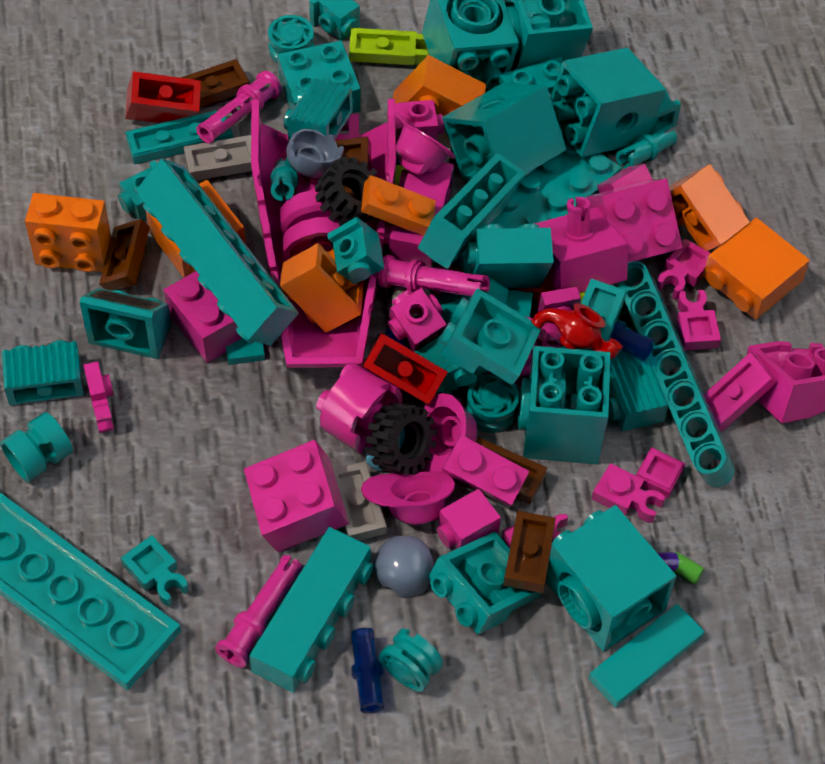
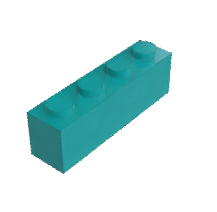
(470, 210)
(311, 610)

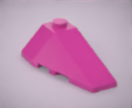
(799, 376)

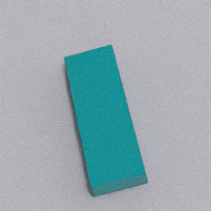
(168, 138)
(646, 655)

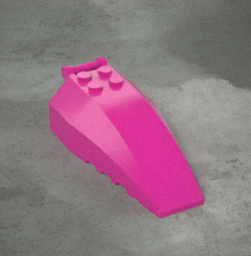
(304, 341)

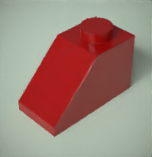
(161, 97)
(404, 368)

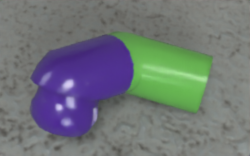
(682, 566)

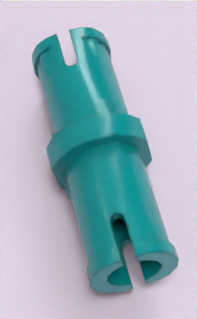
(647, 147)
(283, 180)

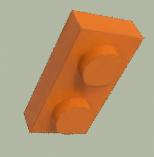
(397, 205)

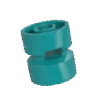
(34, 448)

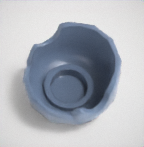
(312, 152)
(404, 565)

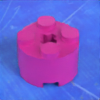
(352, 404)

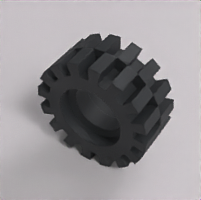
(335, 197)
(386, 438)

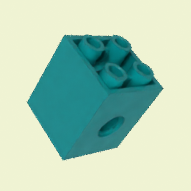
(548, 29)
(471, 37)
(605, 101)
(508, 121)
(565, 405)
(609, 577)

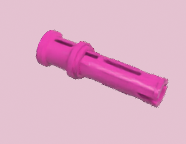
(213, 126)
(417, 275)
(252, 623)

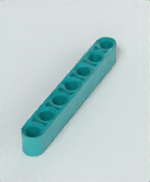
(683, 383)

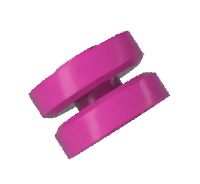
(305, 224)

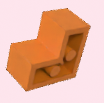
(440, 83)
(707, 208)
(319, 289)

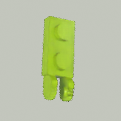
(387, 46)

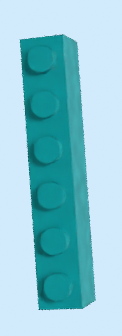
(216, 253)

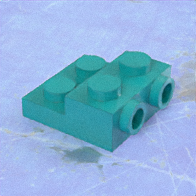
(489, 336)
(474, 583)

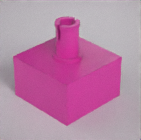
(585, 248)

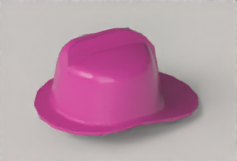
(418, 150)
(451, 422)
(410, 497)

